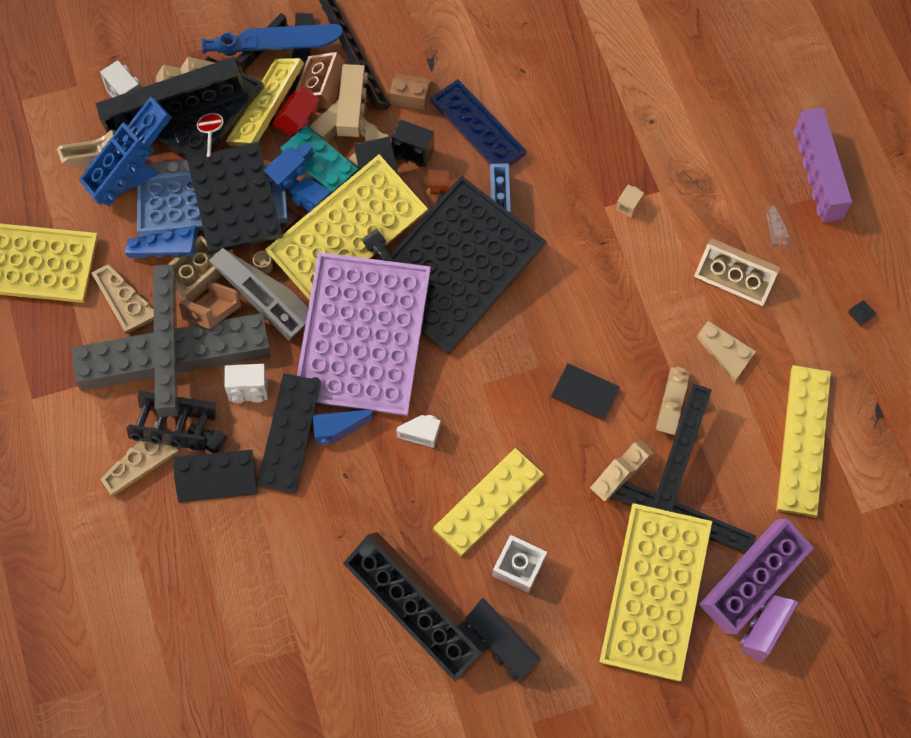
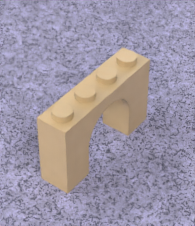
(326, 128)

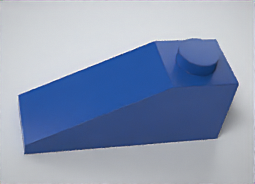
(335, 426)

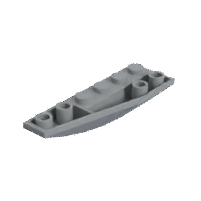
(267, 295)

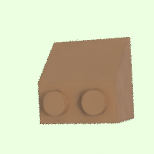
(410, 91)

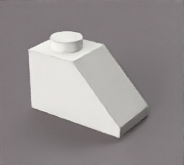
(420, 430)

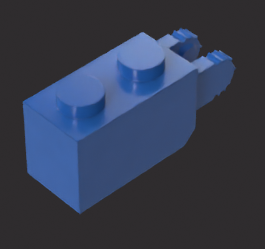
(289, 165)
(308, 193)

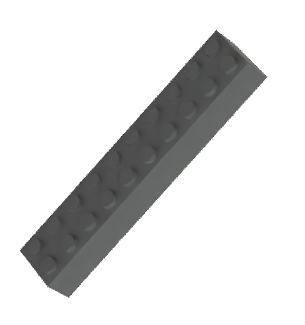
(197, 348)

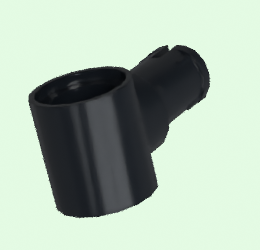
(376, 243)
(214, 439)

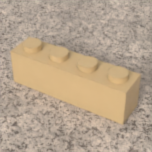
(350, 100)

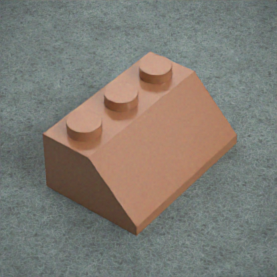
(323, 77)

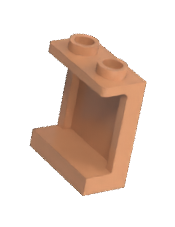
(212, 307)

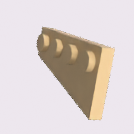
(124, 301)
(136, 464)

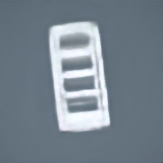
(777, 229)

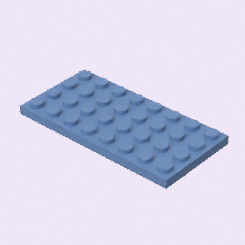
(171, 204)

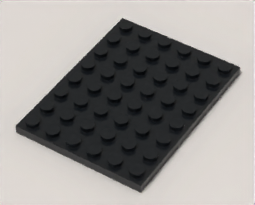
(472, 257)

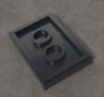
(585, 391)

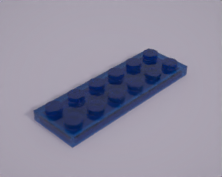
(477, 125)

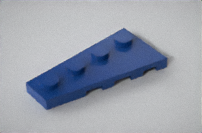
(172, 243)

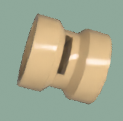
(263, 258)

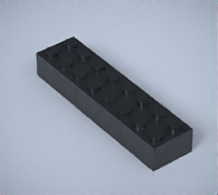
(178, 95)
(416, 606)

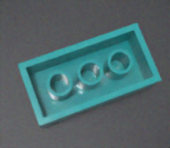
(327, 165)

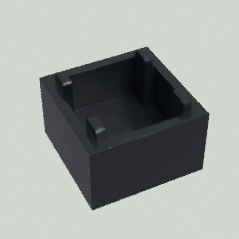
(413, 143)

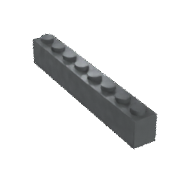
(165, 341)

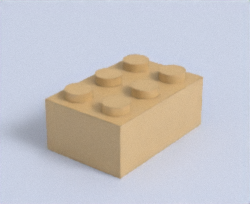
(194, 272)

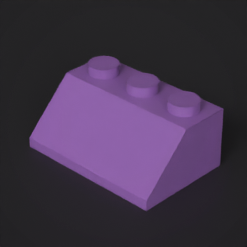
(767, 627)

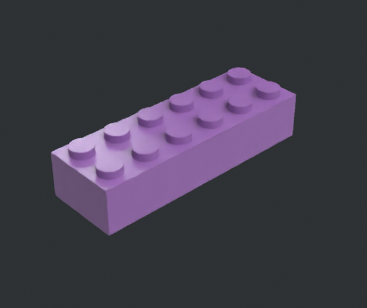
(822, 165)
(756, 576)

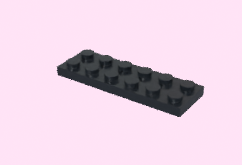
(289, 433)

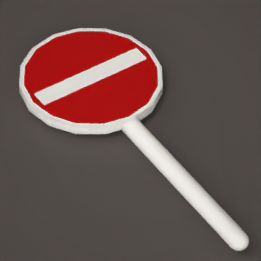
(209, 124)

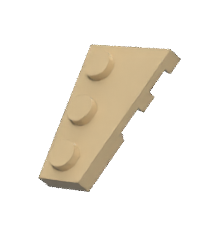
(729, 351)

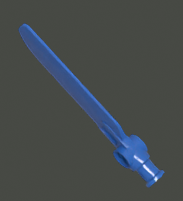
(274, 39)

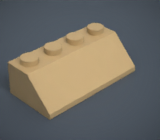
(737, 272)

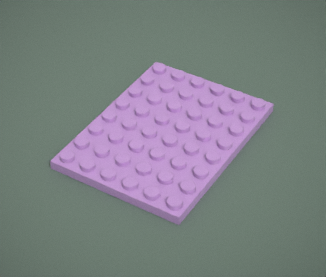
(364, 332)

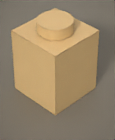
(629, 200)

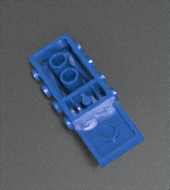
(127, 166)

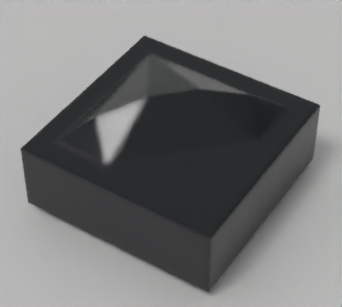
(861, 312)

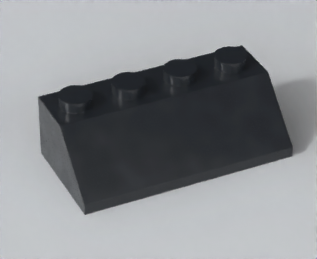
(215, 475)
(503, 641)

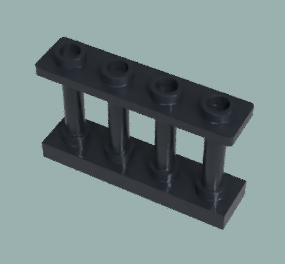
(187, 407)

